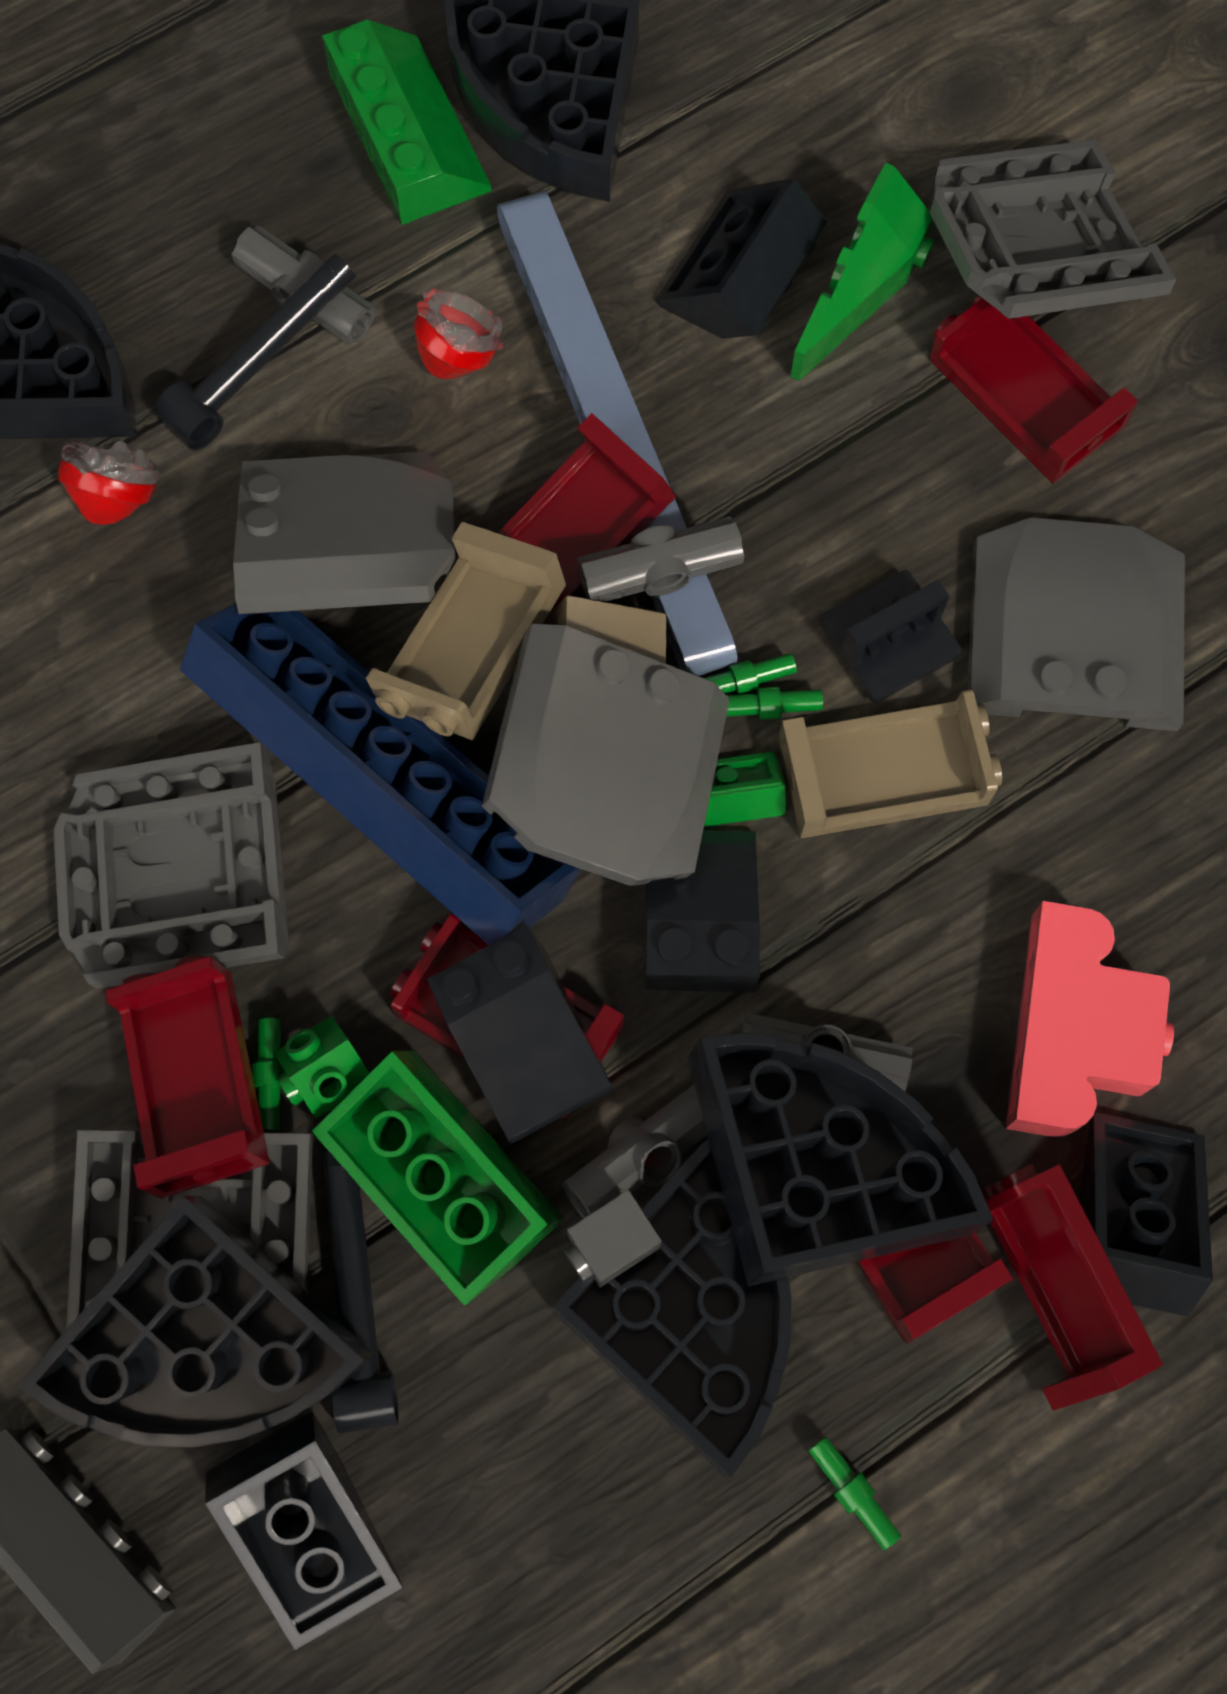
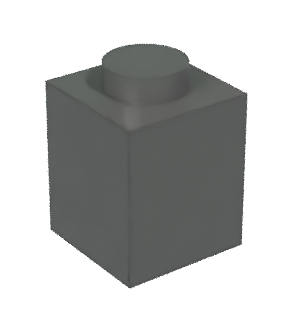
(611, 1240)

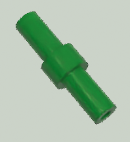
(745, 676)
(770, 703)
(265, 1074)
(855, 1493)

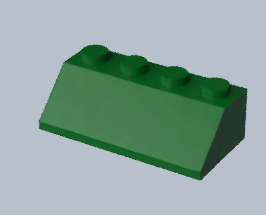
(403, 119)
(437, 1175)

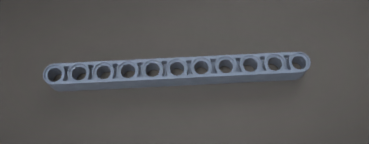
(597, 386)

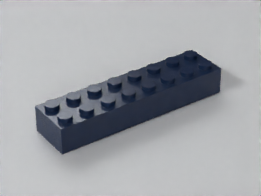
(377, 770)

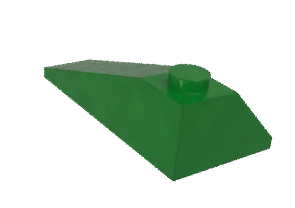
(878, 264)

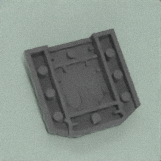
(1043, 230)
(342, 532)
(1078, 622)
(606, 757)
(172, 865)
(117, 1217)

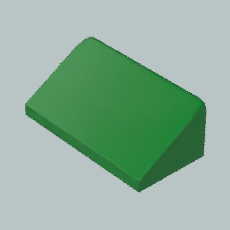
(746, 790)

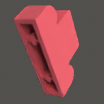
(1081, 1024)

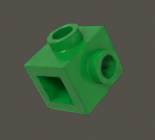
(320, 1067)

